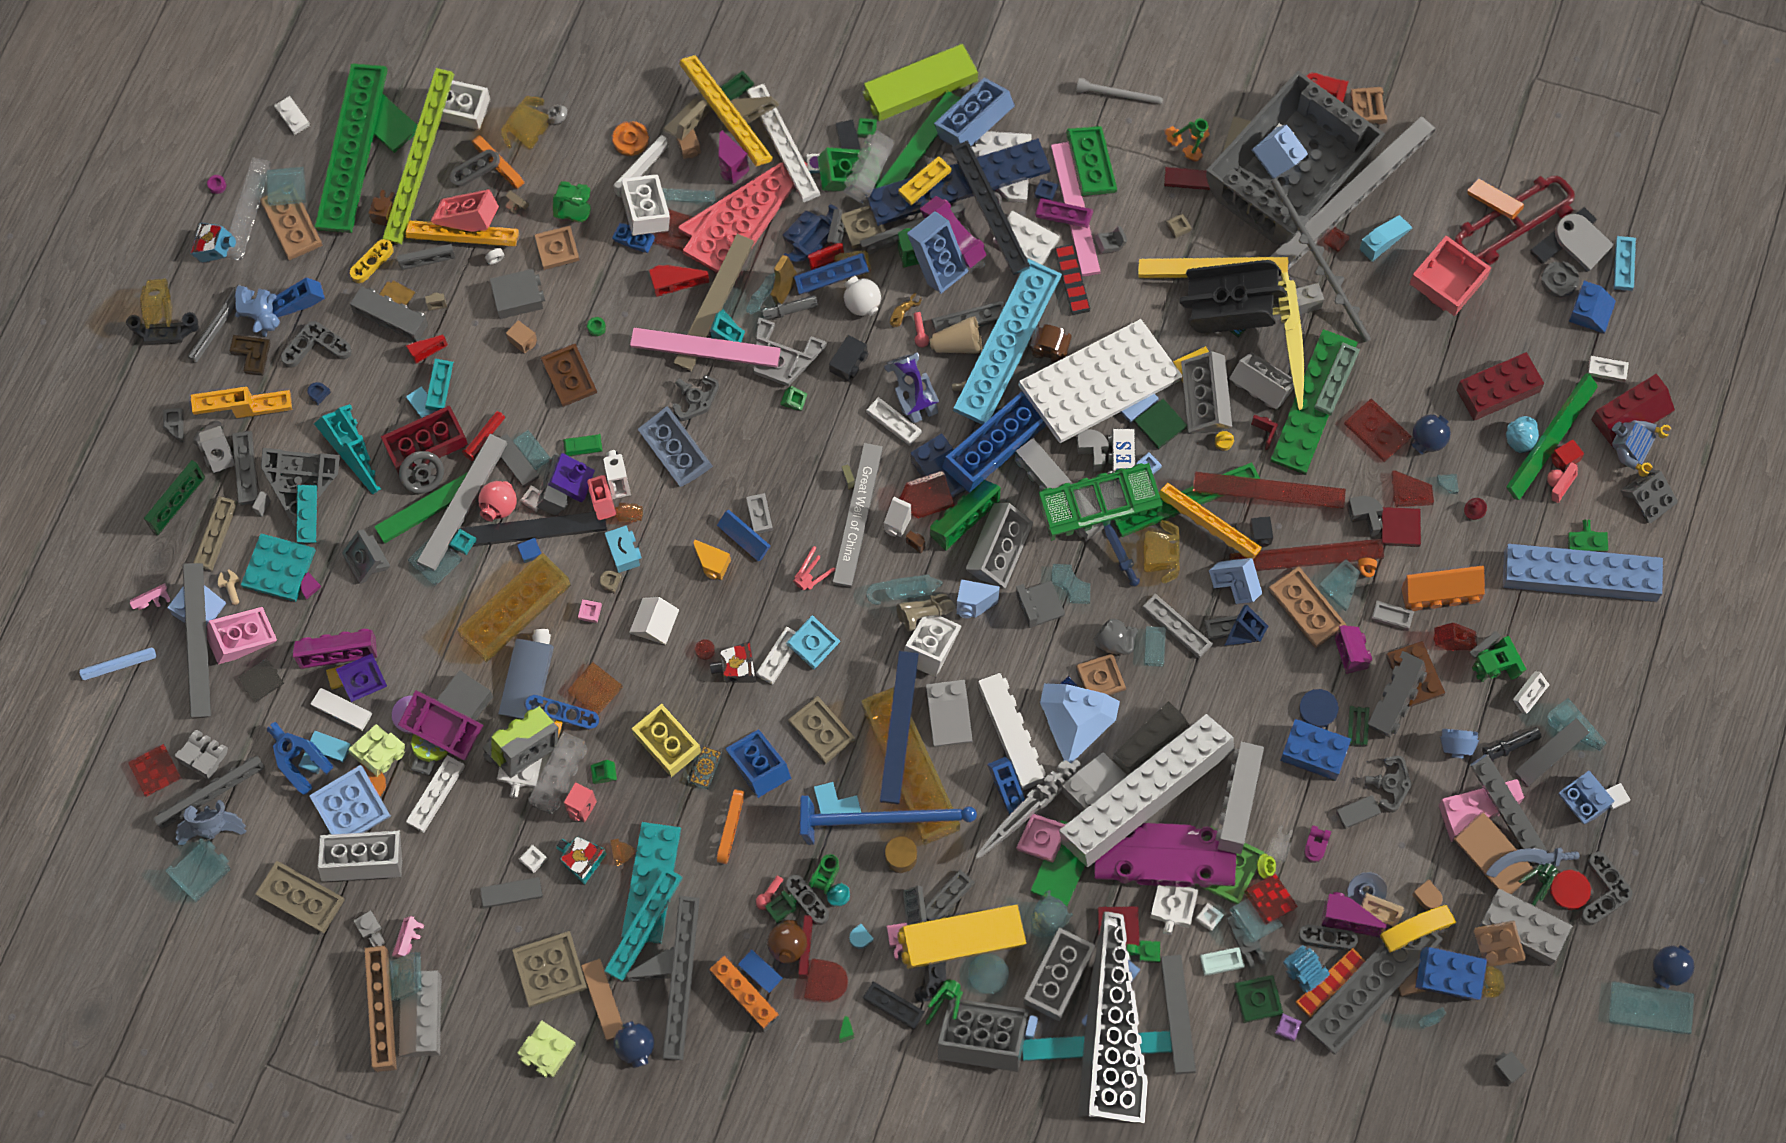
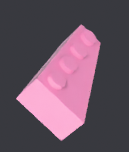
(1463, 808)

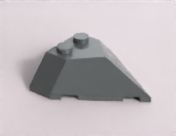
(290, 469)

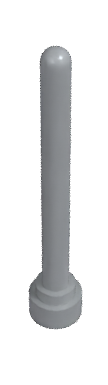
(1084, 86)

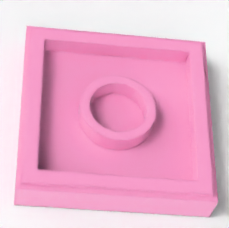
(1041, 838)

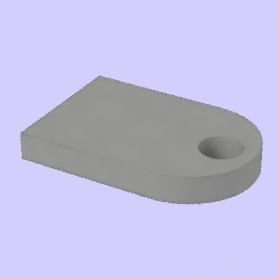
(1583, 242)

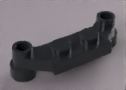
(160, 332)
(934, 977)

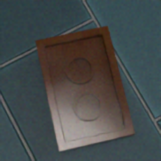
(569, 375)
(1431, 687)

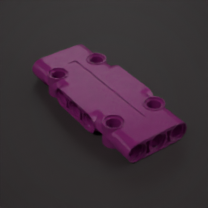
(1168, 857)

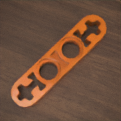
(503, 167)
(730, 826)

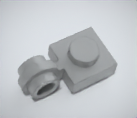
(368, 927)

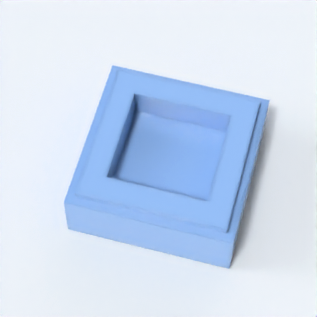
(1154, 464)
(1031, 1027)

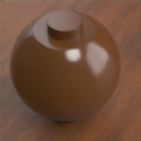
(787, 942)

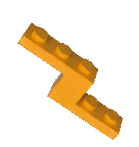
(241, 402)

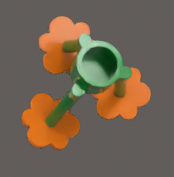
(1199, 131)

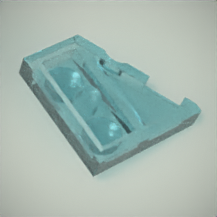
(1341, 584)

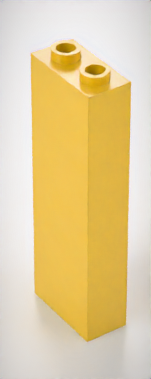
(961, 936)

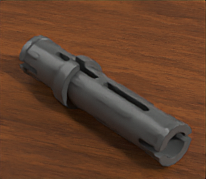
(790, 307)

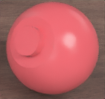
(497, 500)

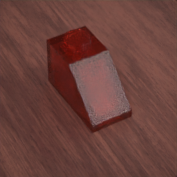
(1454, 637)

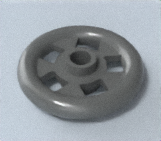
(417, 457)

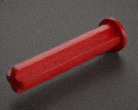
(482, 436)

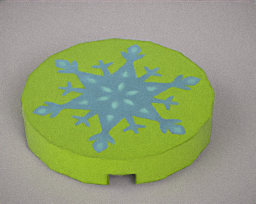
(426, 750)

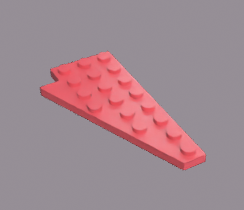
(741, 213)

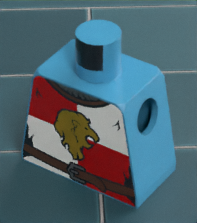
(212, 242)

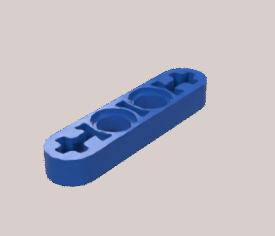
(562, 709)

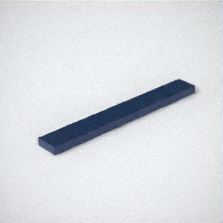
(899, 727)

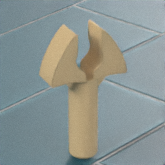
(230, 586)

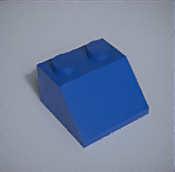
(1592, 307)

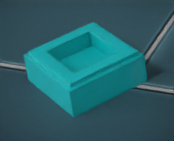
(462, 542)

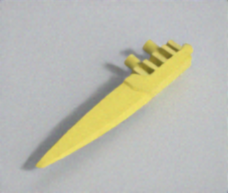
(1289, 313)

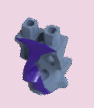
(918, 398)

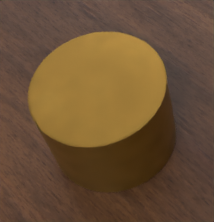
(901, 854)

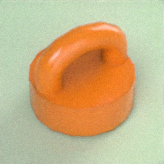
(1367, 564)

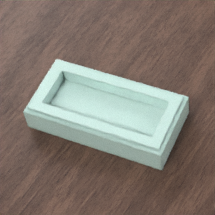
(1221, 961)

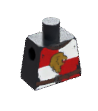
(735, 664)

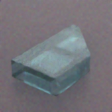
(1432, 1018)

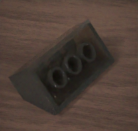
(1151, 738)

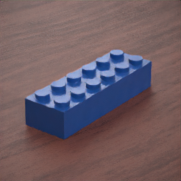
(994, 442)

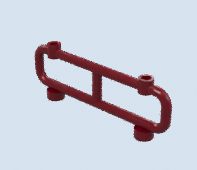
(1563, 209)

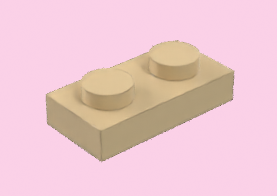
(1382, 909)

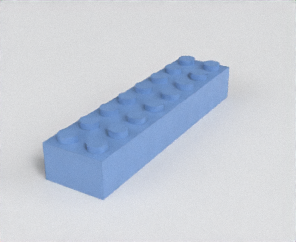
(1583, 572)

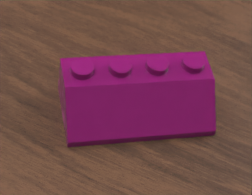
(334, 649)

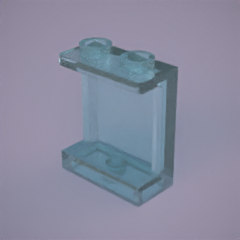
(199, 870)

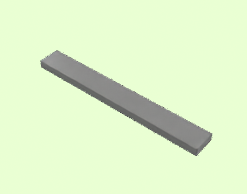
(462, 502)

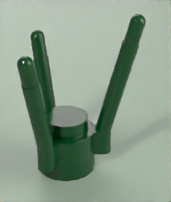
(1545, 875)

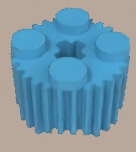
(1305, 968)

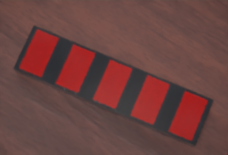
(1072, 279)

